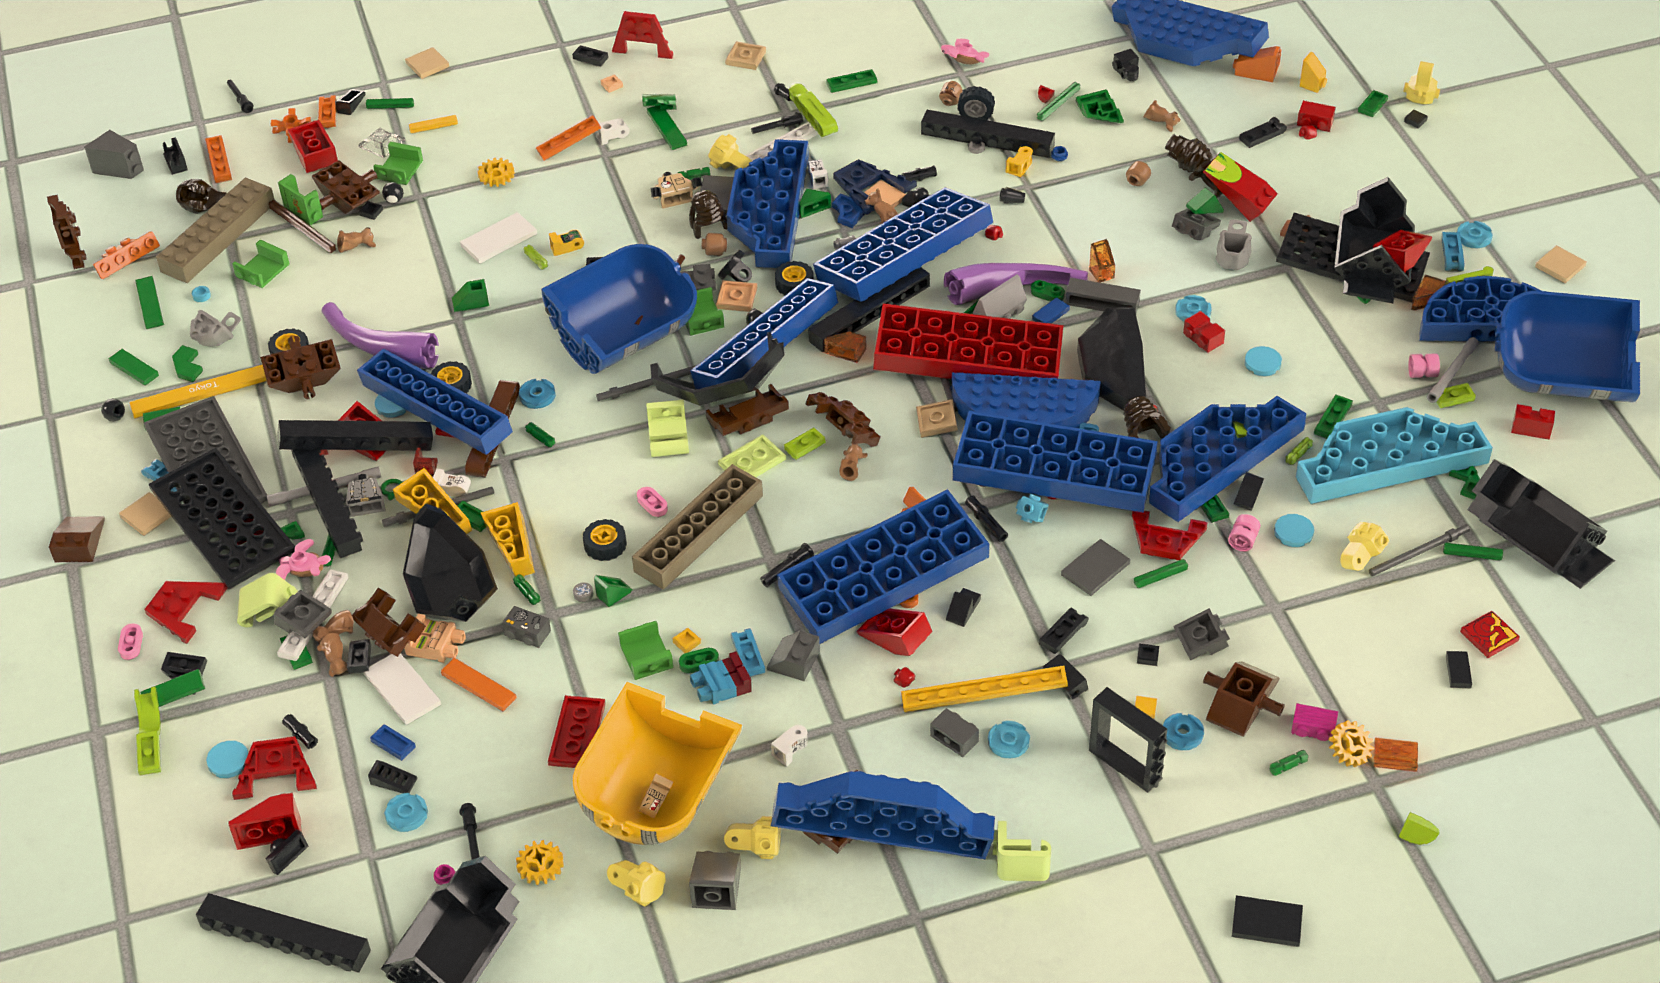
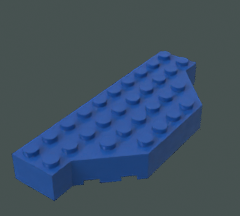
(1189, 31)
(767, 200)
(1208, 456)
(884, 813)

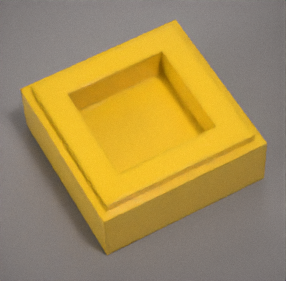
(686, 640)
(1147, 705)

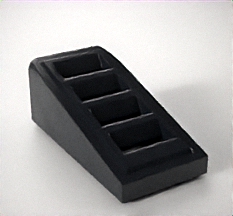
(349, 101)
(381, 769)

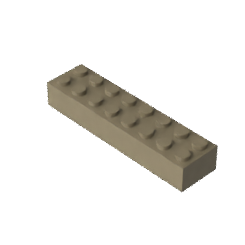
(215, 230)
(697, 526)

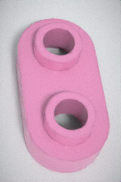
(652, 501)
(130, 641)

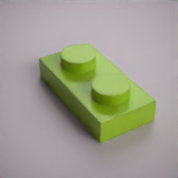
(1456, 395)
(804, 443)

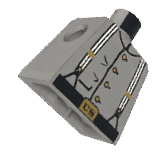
(364, 496)

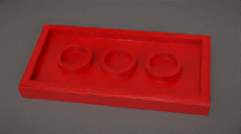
(575, 729)

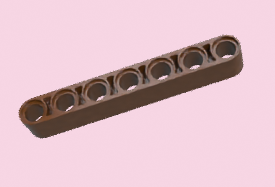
(502, 401)

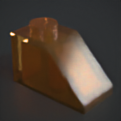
(1101, 261)
(1425, 290)
(846, 346)

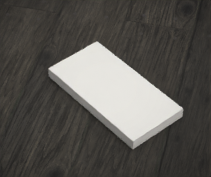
(498, 237)
(402, 688)

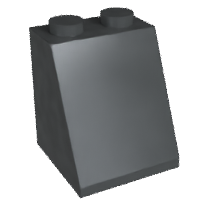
(114, 156)
(715, 880)

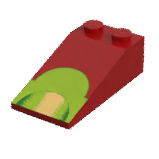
(1241, 186)

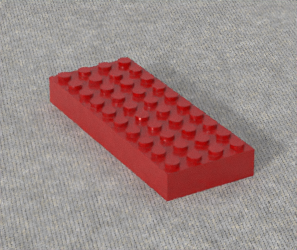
(955, 342)

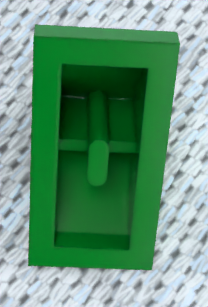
(814, 202)
(1204, 203)
(610, 589)

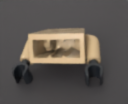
(674, 189)

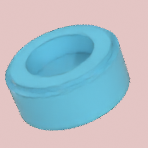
(201, 294)

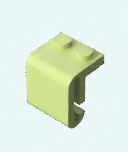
(667, 428)
(262, 598)
(1017, 860)

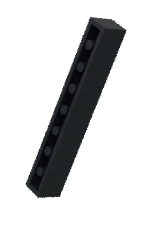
(989, 132)
(860, 314)
(354, 435)
(328, 501)
(283, 933)

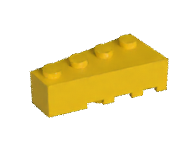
(424, 489)
(510, 535)

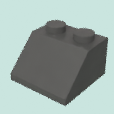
(795, 655)

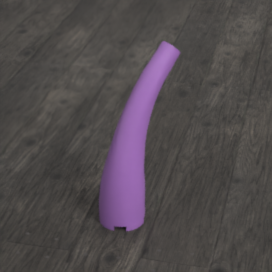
(977, 280)
(413, 347)

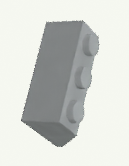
(1003, 300)

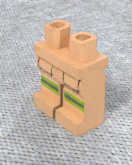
(436, 640)

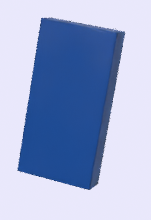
(1051, 311)
(392, 742)

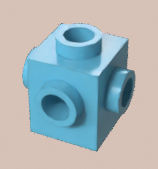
(1031, 508)

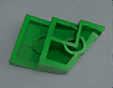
(666, 101)
(1099, 106)

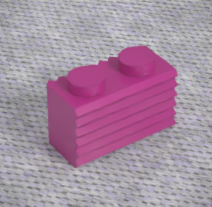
(1314, 722)

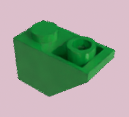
(471, 296)

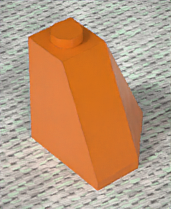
(1261, 66)

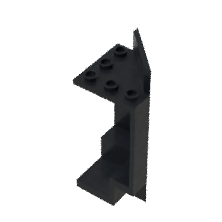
(1377, 215)
(1540, 524)
(456, 928)

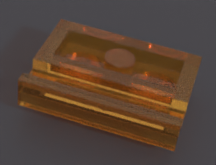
(1395, 754)

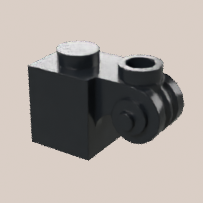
(1126, 64)

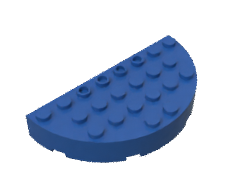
(1468, 309)
(1027, 398)

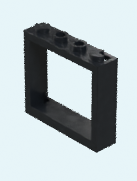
(1111, 704)

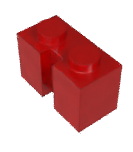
(1317, 115)
(1203, 332)
(1533, 422)

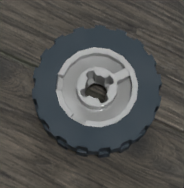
(976, 103)

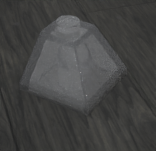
(378, 141)

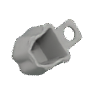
(1234, 247)
(210, 331)

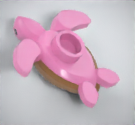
(964, 53)
(302, 563)

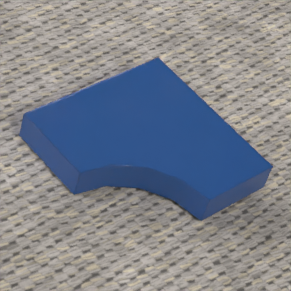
(849, 211)

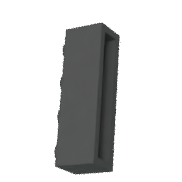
(1100, 295)

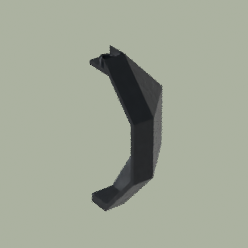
(1114, 355)
(749, 382)
(445, 568)

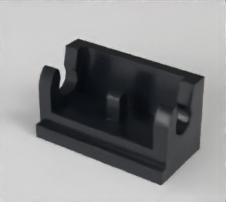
(174, 157)
(1076, 681)

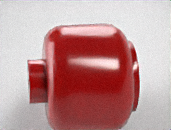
(1308, 132)
(993, 232)
(904, 677)

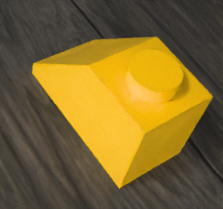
(1313, 74)

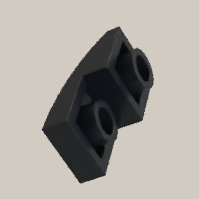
(1248, 491)

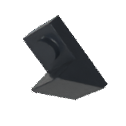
(962, 606)

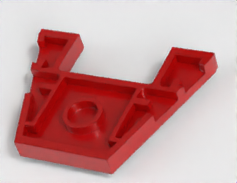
(641, 28)
(1165, 541)
(175, 601)
(274, 759)

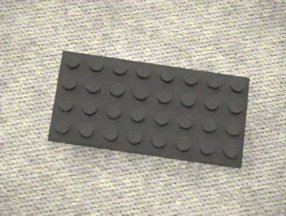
(194, 431)

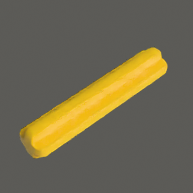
(433, 124)

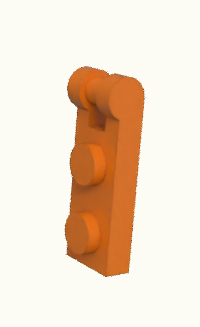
(327, 111)

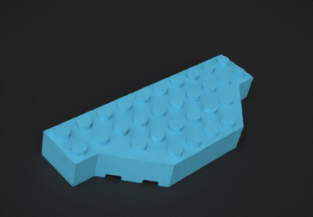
(1388, 452)

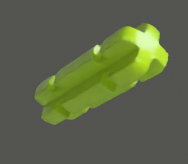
(535, 256)
(1299, 450)

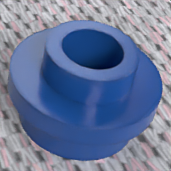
(1059, 153)

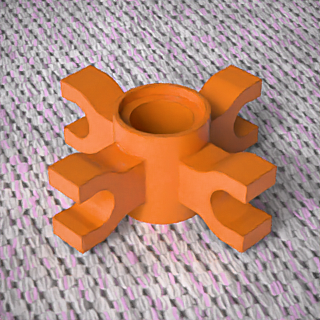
(289, 121)

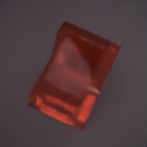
(421, 462)

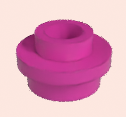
(442, 870)

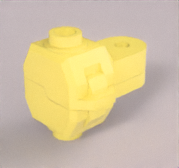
(1422, 87)
(726, 154)
(1365, 542)
(757, 837)
(640, 882)

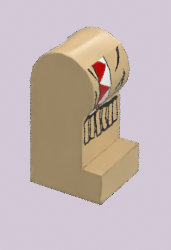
(655, 796)

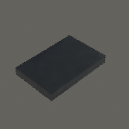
(1267, 921)

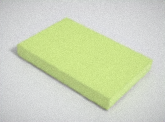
(754, 457)

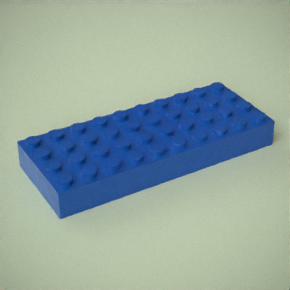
(903, 243)
(1055, 461)
(883, 566)

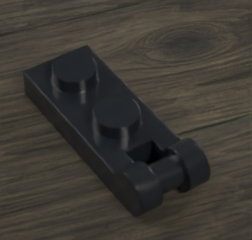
(1263, 132)
(1063, 630)

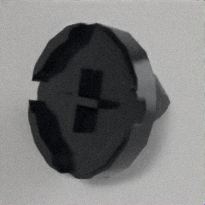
(733, 268)

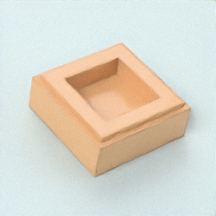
(611, 83)

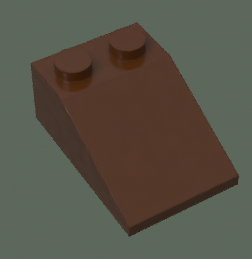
(76, 539)

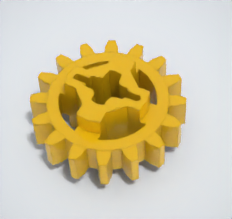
(497, 172)
(1351, 743)
(531, 869)

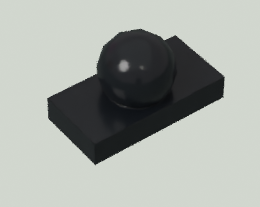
(914, 197)
(285, 851)

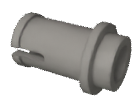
(838, 243)

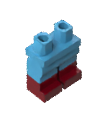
(722, 679)

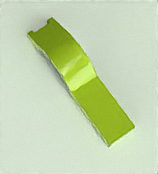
(149, 730)

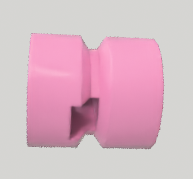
(1427, 365)
(1244, 532)

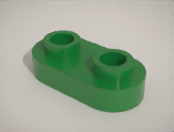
(1047, 290)
(690, 661)

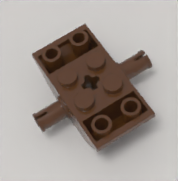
(344, 187)
(301, 367)
(1241, 697)

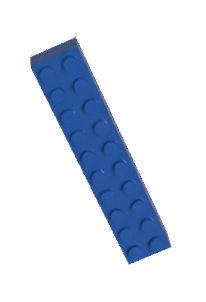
(784, 321)
(435, 401)

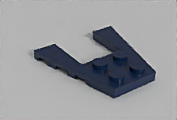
(861, 175)

